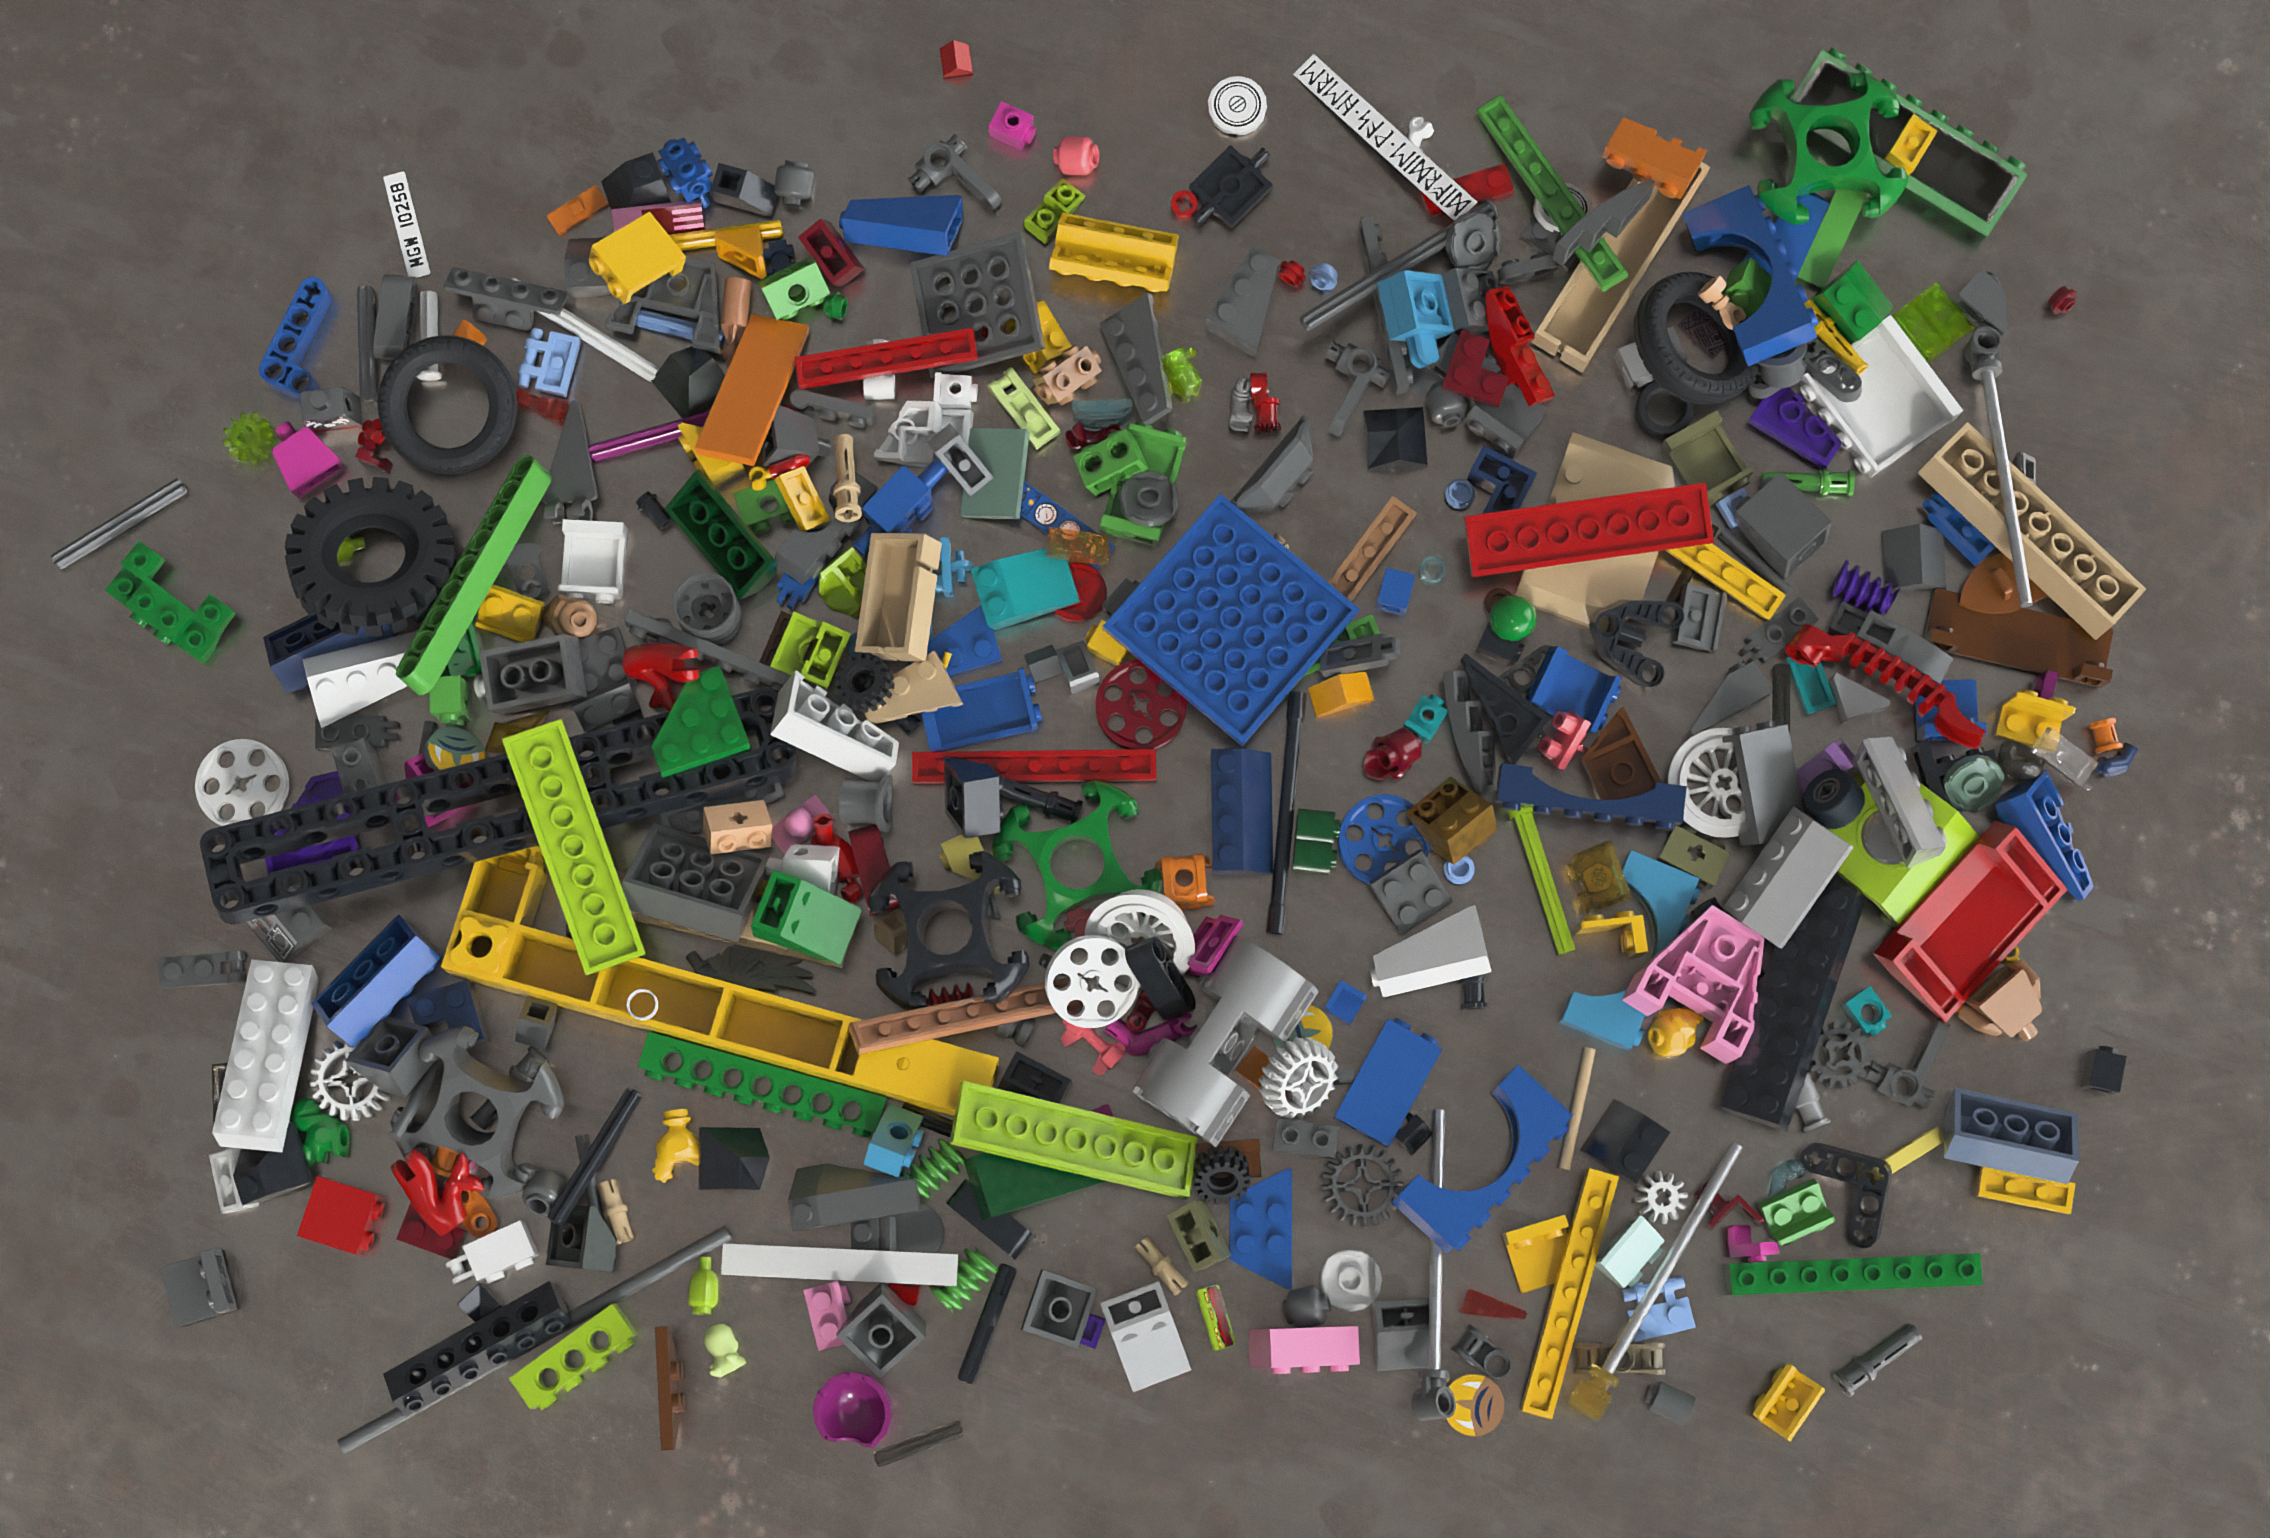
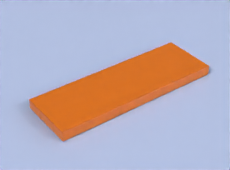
(752, 390)

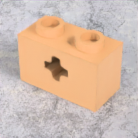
(737, 827)

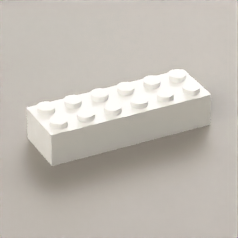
(266, 1056)

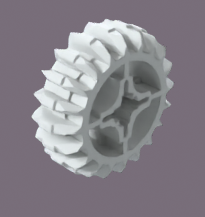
(325, 1083)
(1304, 1084)

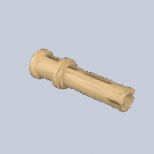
(846, 489)

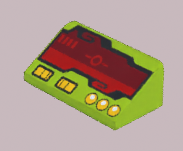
(1215, 1317)

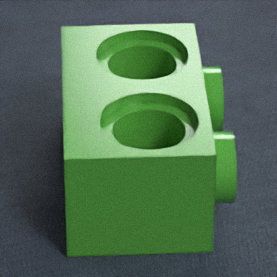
(1112, 469)

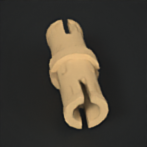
(615, 1211)
(1161, 1265)

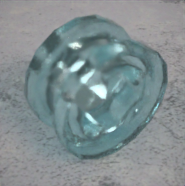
(1438, 563)

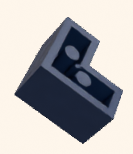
(1503, 478)
(451, 1004)

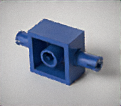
(900, 503)

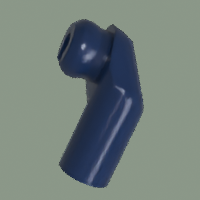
(2117, 765)

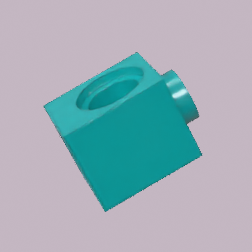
(1853, 1007)

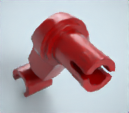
(847, 865)

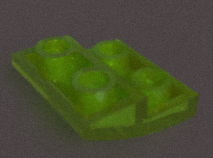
(1933, 322)

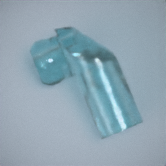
(1785, 1173)

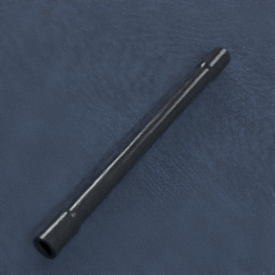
(1277, 906)

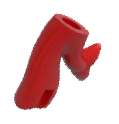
(655, 664)
(420, 1186)

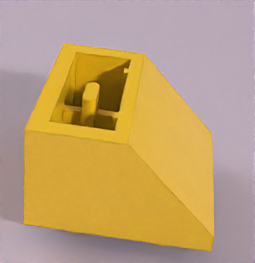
(717, 471)

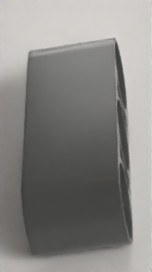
(394, 315)

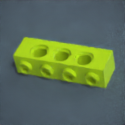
(530, 1378)

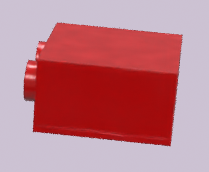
(341, 1216)

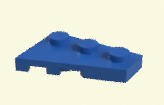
(969, 642)

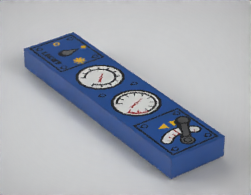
(1045, 513)

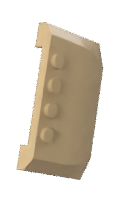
(1582, 588)

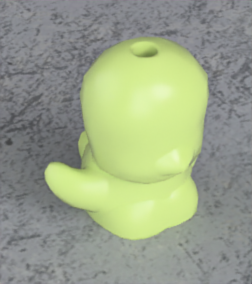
(723, 1347)

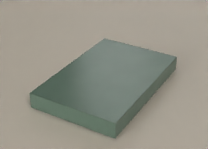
(1005, 457)

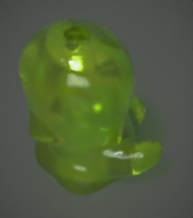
(1181, 373)

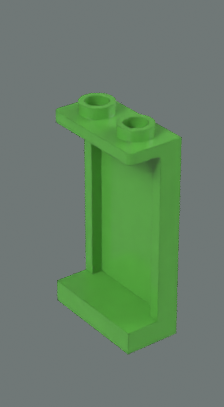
(1162, 455)

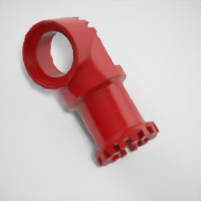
(1265, 406)

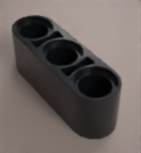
(1160, 978)
(1001, 1230)

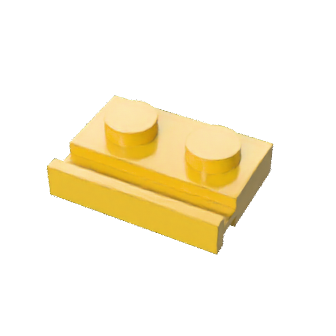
(510, 614)

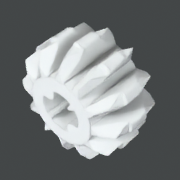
(1671, 1199)

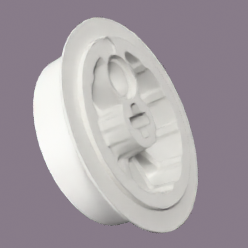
(1689, 753)
(1127, 909)

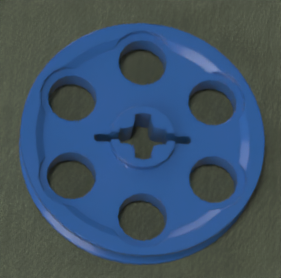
(1368, 844)

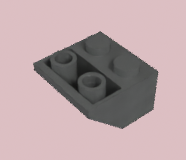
(1467, 298)
(1401, 1333)

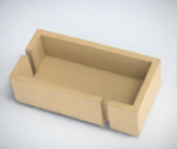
(898, 596)

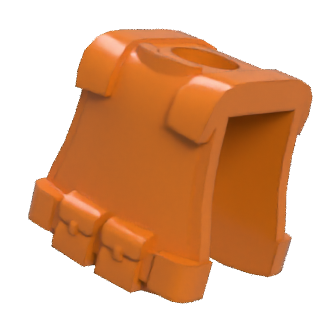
(1196, 893)

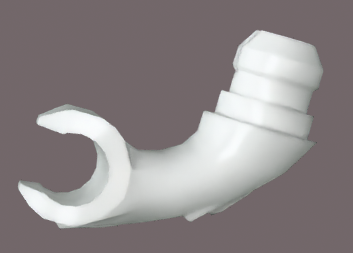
(1418, 132)

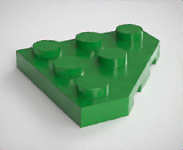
(700, 726)

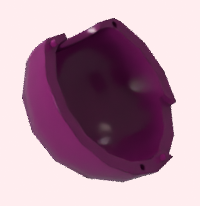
(853, 1409)

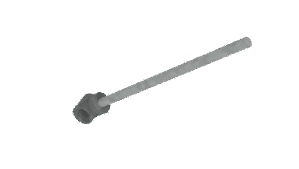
(1986, 367)
(1434, 1398)

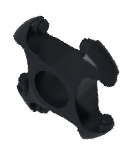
(973, 957)

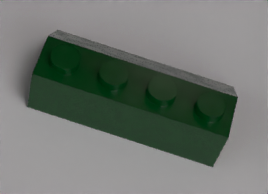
(721, 536)

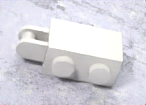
(495, 1254)

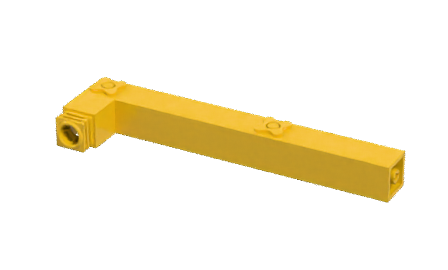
(502, 951)

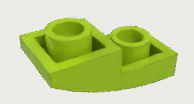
(1045, 218)

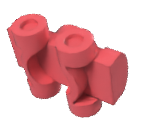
(1077, 921)

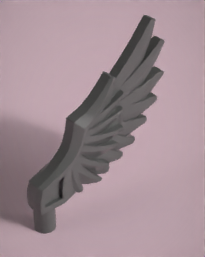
(753, 969)

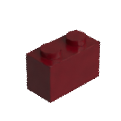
(831, 253)

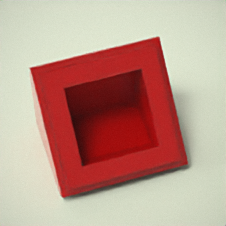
(955, 59)

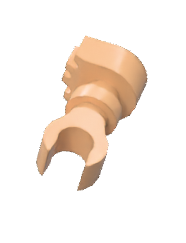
(1730, 313)

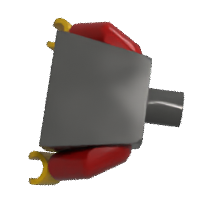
(788, 445)

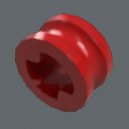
(1186, 215)

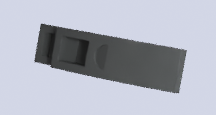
(1893, 638)

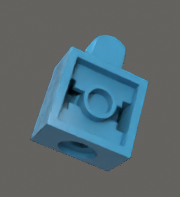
(1416, 313)

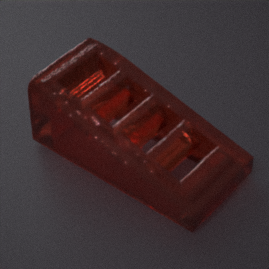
(1483, 1305)

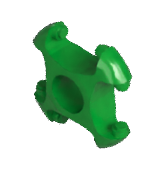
(1810, 176)
(1045, 844)

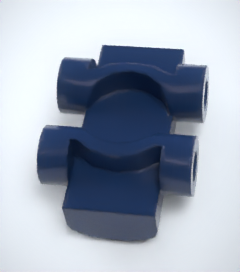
(779, 255)

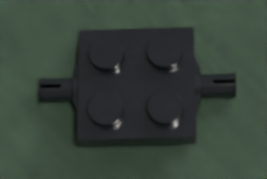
(1230, 186)

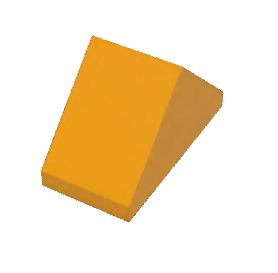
(743, 249)
(1340, 693)

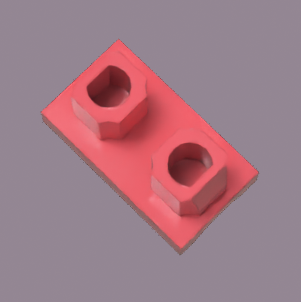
(1567, 739)

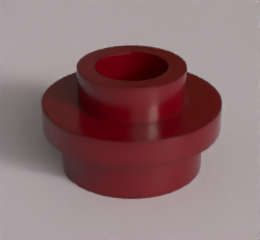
(2062, 300)

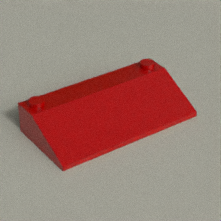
(1971, 920)

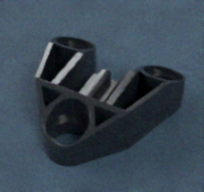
(1623, 659)

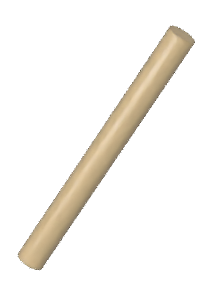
(1577, 1108)

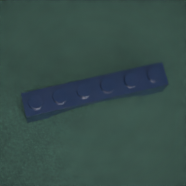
(1521, 788)

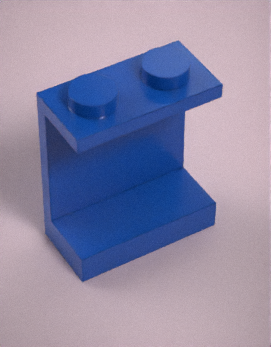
(1573, 686)

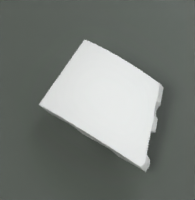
(915, 426)

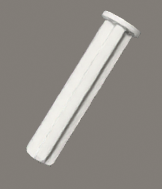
(429, 328)

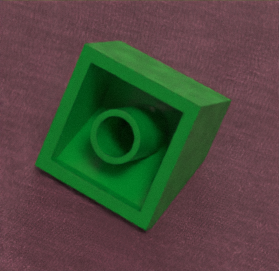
(1853, 302)

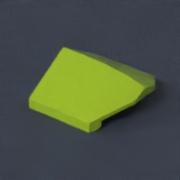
(843, 582)

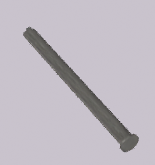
(1369, 283)

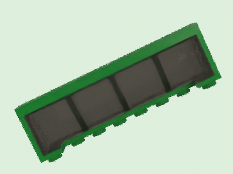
(1953, 172)

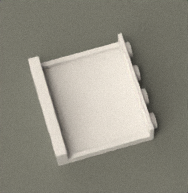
(1898, 401)

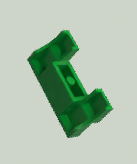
(152, 605)

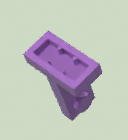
(1832, 757)

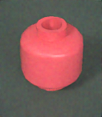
(1076, 155)

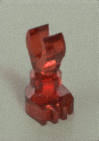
(554, 409)

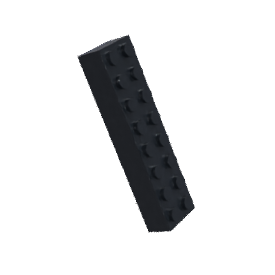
(1793, 1010)

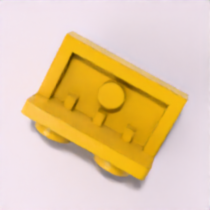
(1053, 336)
(1787, 1401)

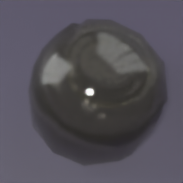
(2018, 761)

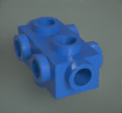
(687, 173)

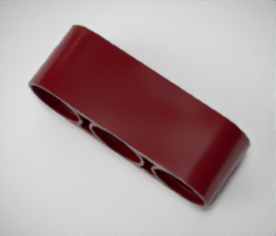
(870, 859)

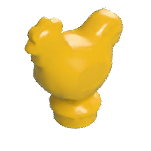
(675, 1145)

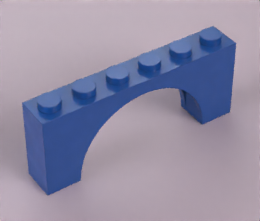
(1782, 318)
(1534, 1122)

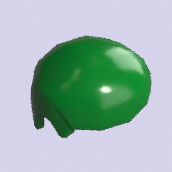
(1513, 617)

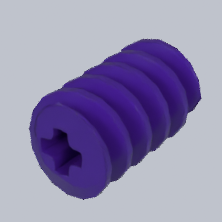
(1863, 590)

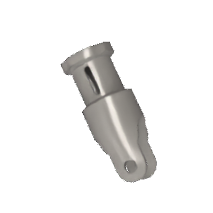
(1810, 1106)

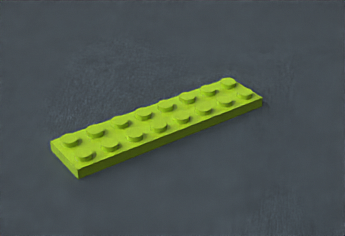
(573, 847)
(1073, 1140)

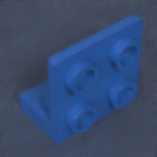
(1966, 700)

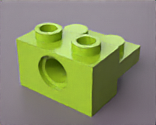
(823, 656)

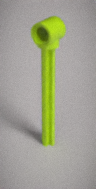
(1543, 879)

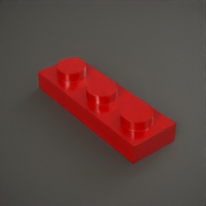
(1484, 184)

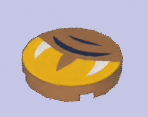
(1477, 1405)

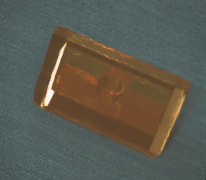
(1077, 546)

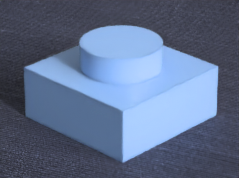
(1728, 505)

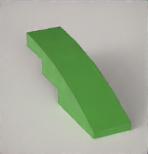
(1831, 236)

